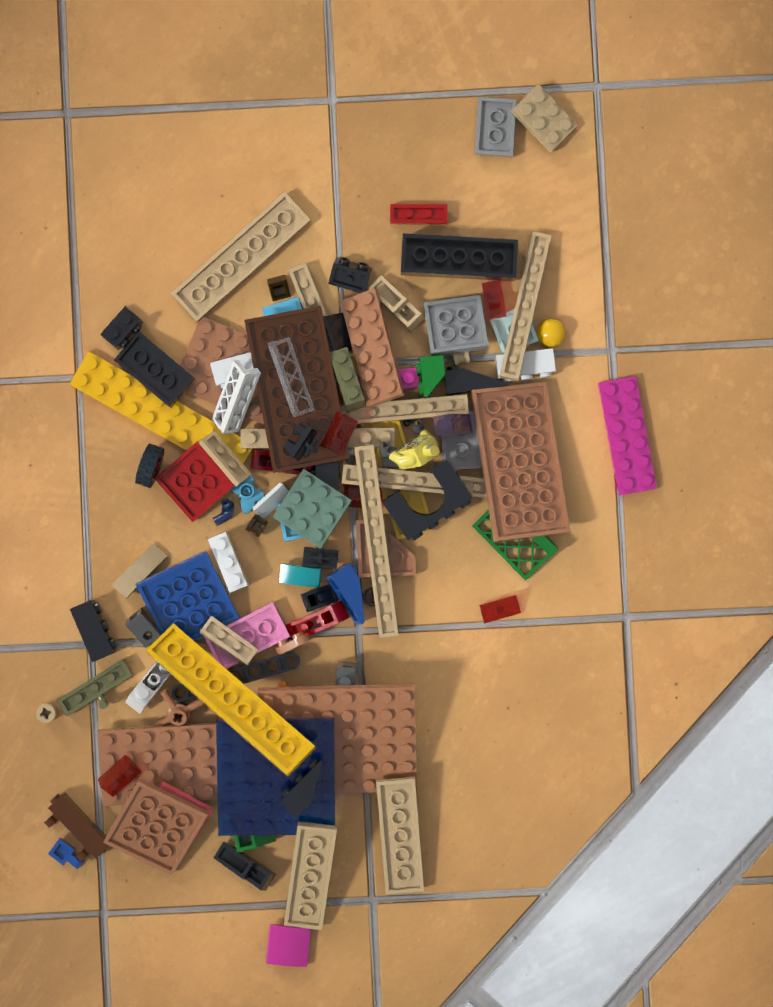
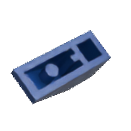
(348, 589)

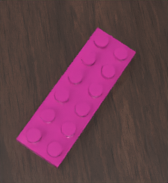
(627, 435)

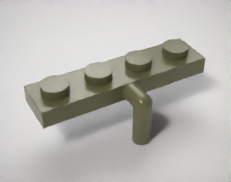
(95, 688)

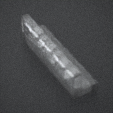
(276, 356)

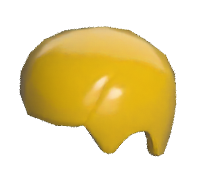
(550, 333)

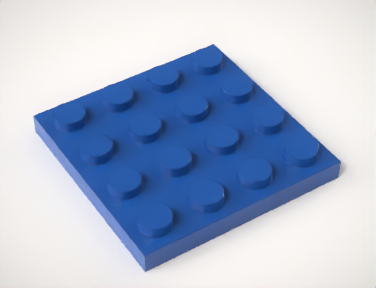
(187, 596)

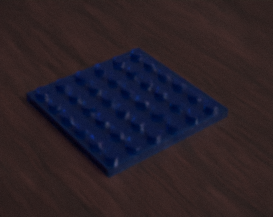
(252, 784)

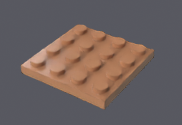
(155, 826)

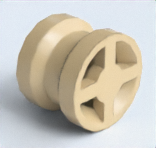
(460, 358)
(50, 712)

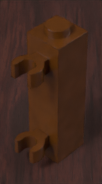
(78, 824)

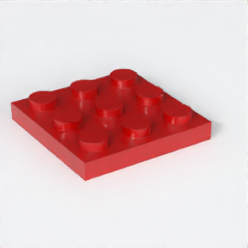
(194, 481)

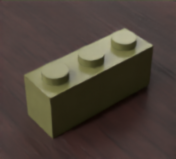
(347, 380)

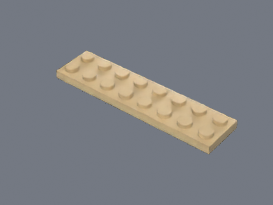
(241, 256)

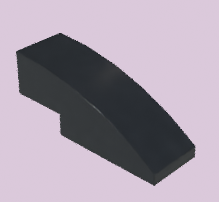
(244, 866)

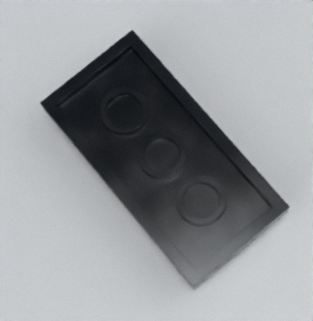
(154, 369)

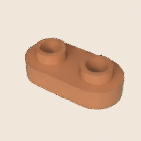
(298, 639)

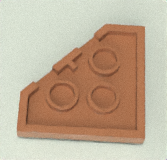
(401, 560)

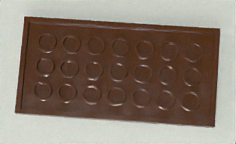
(312, 351)

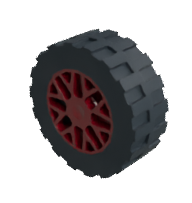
(149, 465)

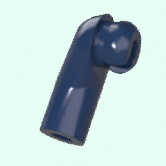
(226, 513)

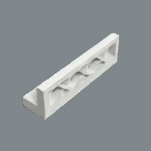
(238, 400)

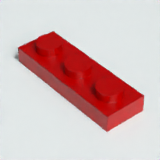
(418, 214)

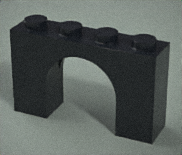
(413, 522)

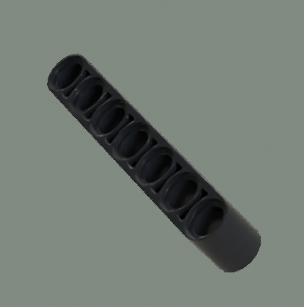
(246, 677)

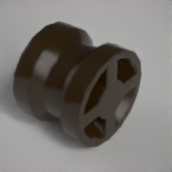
(257, 525)

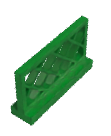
(543, 541)

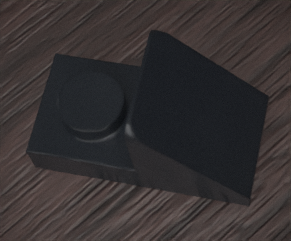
(319, 597)

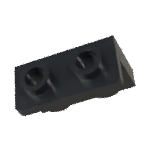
(350, 275)
(121, 328)

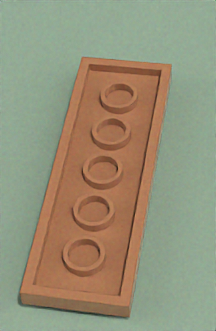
(372, 348)

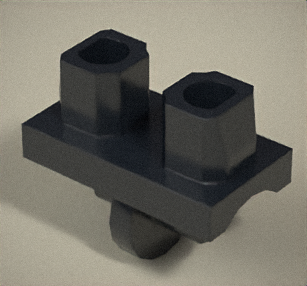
(304, 444)
(320, 558)

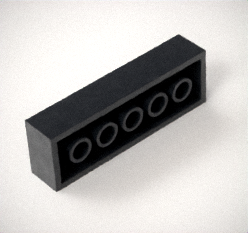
(459, 257)

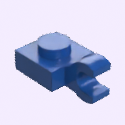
(63, 853)

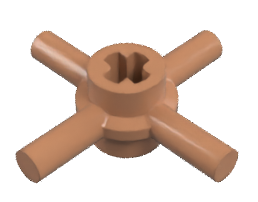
(180, 708)

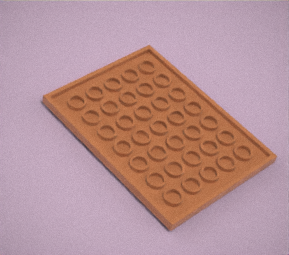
(370, 728)

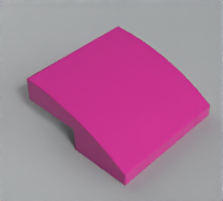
(288, 945)

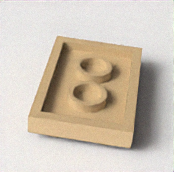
(543, 118)

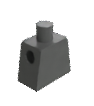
(140, 623)
(346, 675)

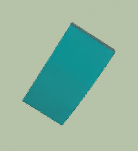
(300, 575)

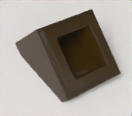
(278, 287)

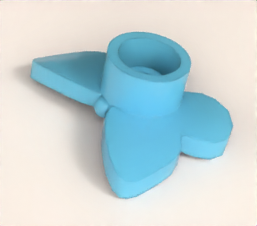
(248, 494)

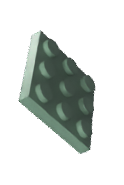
(312, 508)

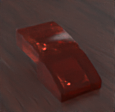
(494, 300)

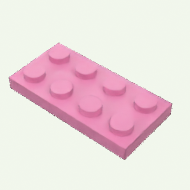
(259, 628)

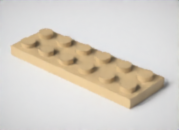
(400, 835)
(310, 875)

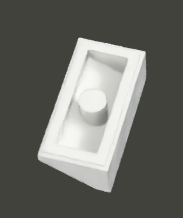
(270, 501)

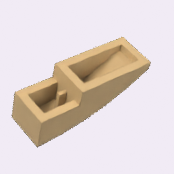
(397, 304)
(139, 570)

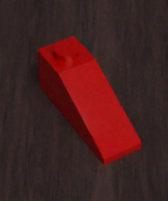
(319, 620)

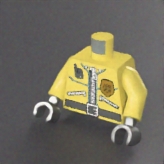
(414, 452)

